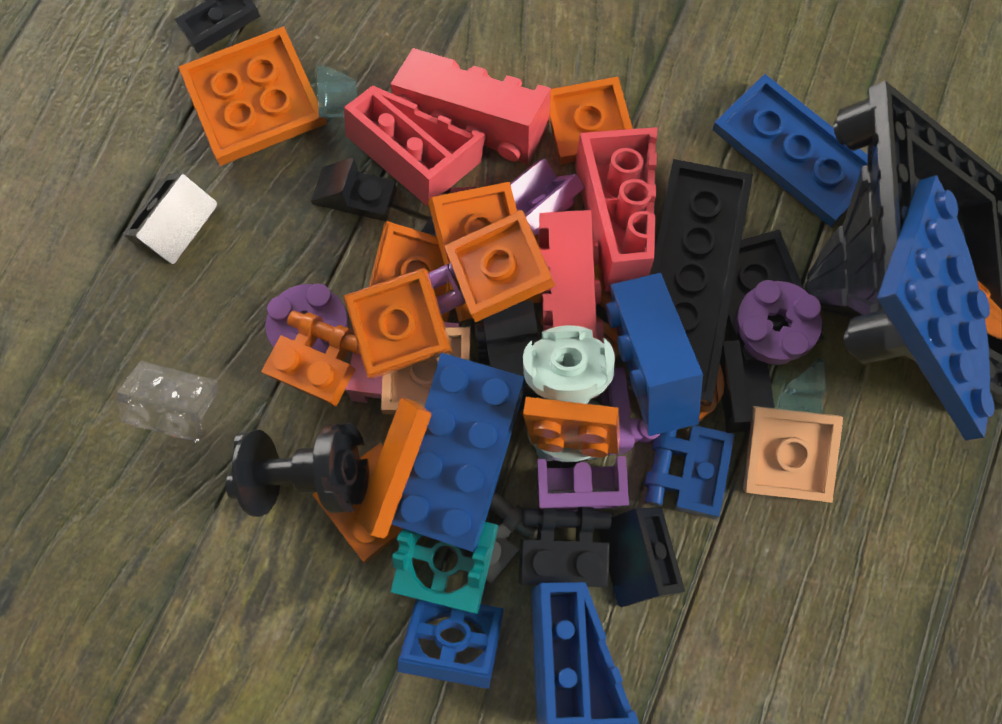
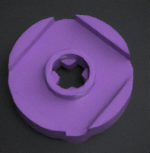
(304, 299)
(785, 299)

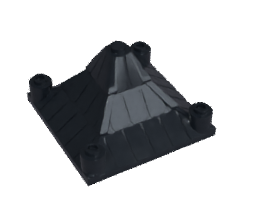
(902, 150)

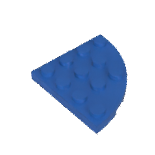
(939, 307)

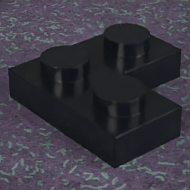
(215, 20)

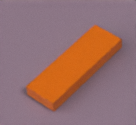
(393, 467)

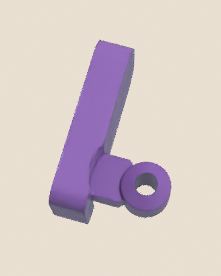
(630, 429)

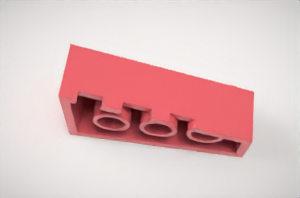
(504, 111)
(621, 194)
(571, 258)

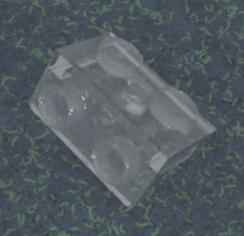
(166, 400)

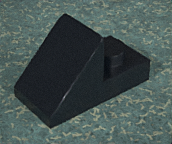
(354, 192)

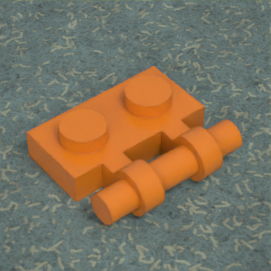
(308, 369)

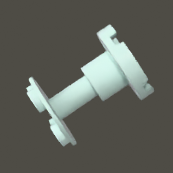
(568, 368)

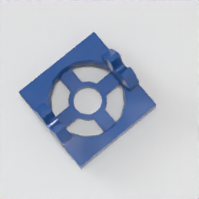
(475, 673)

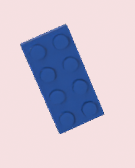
(793, 148)
(460, 451)

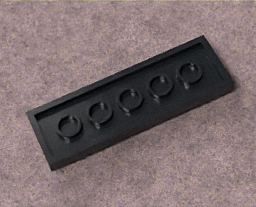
(700, 253)

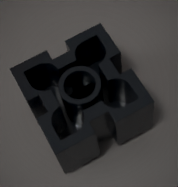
(504, 338)

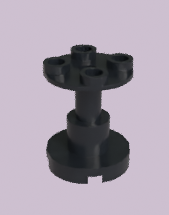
(328, 468)

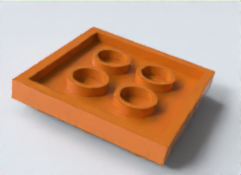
(251, 95)

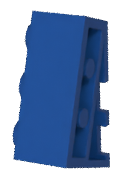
(657, 353)
(572, 661)

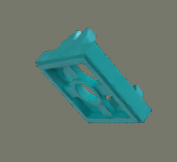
(466, 598)

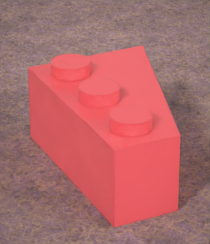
(411, 145)

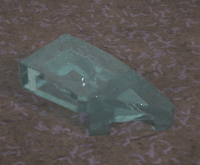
(334, 91)
(806, 391)

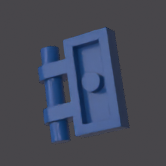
(702, 474)

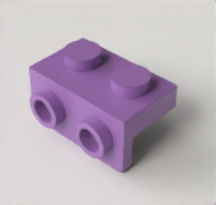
(542, 191)

